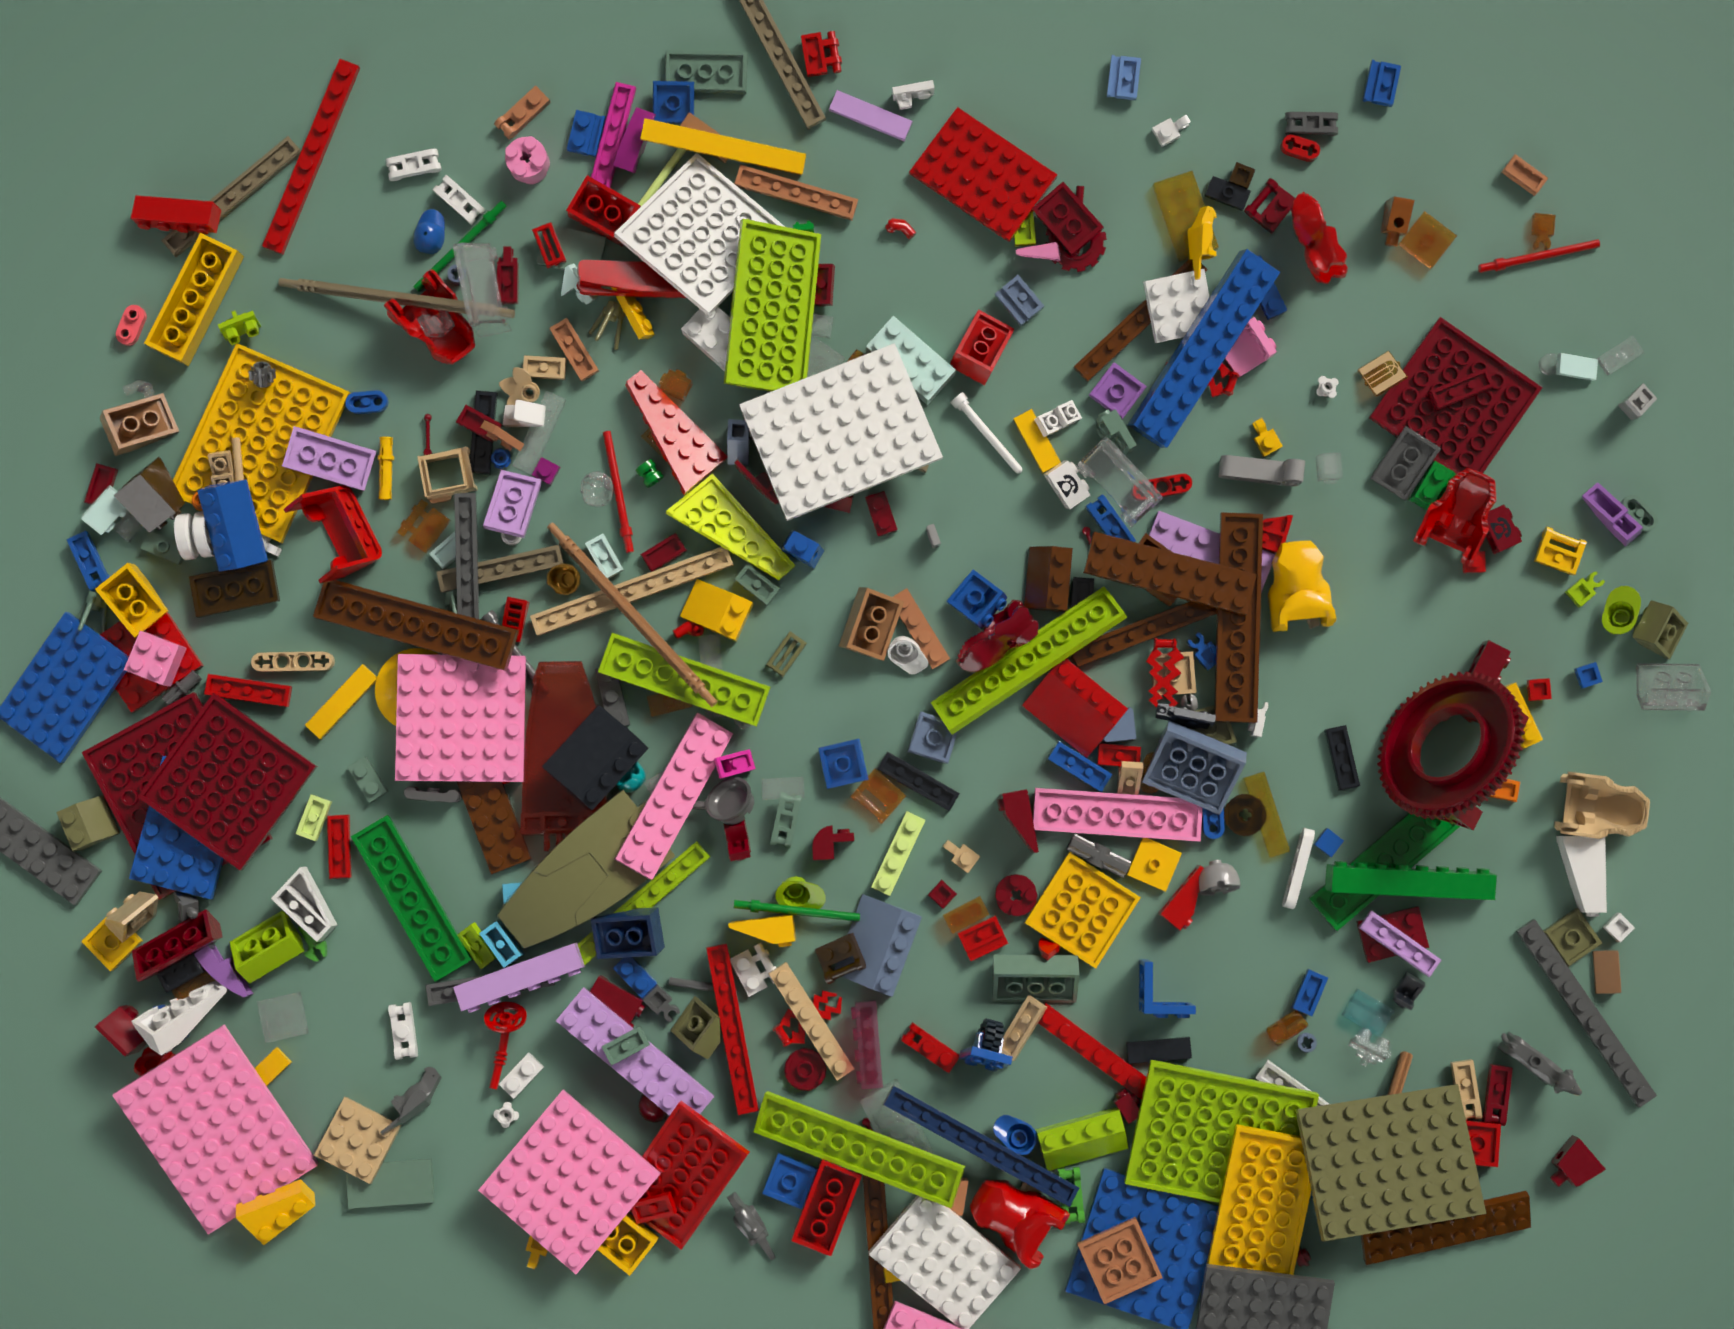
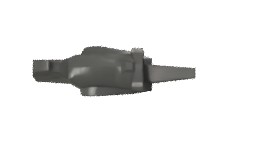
(415, 1098)
(750, 1224)

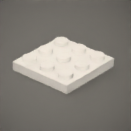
(1175, 303)

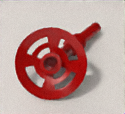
(506, 1026)

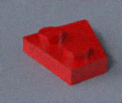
(1275, 532)

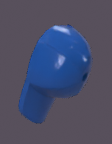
(434, 224)
(1009, 1128)

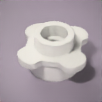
(1322, 391)
(512, 1115)

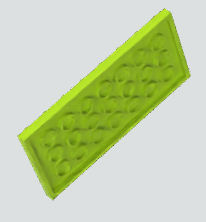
(772, 306)

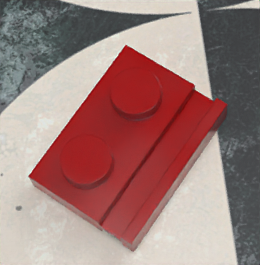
(982, 938)

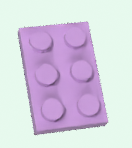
(512, 504)

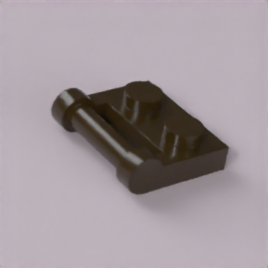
(838, 951)

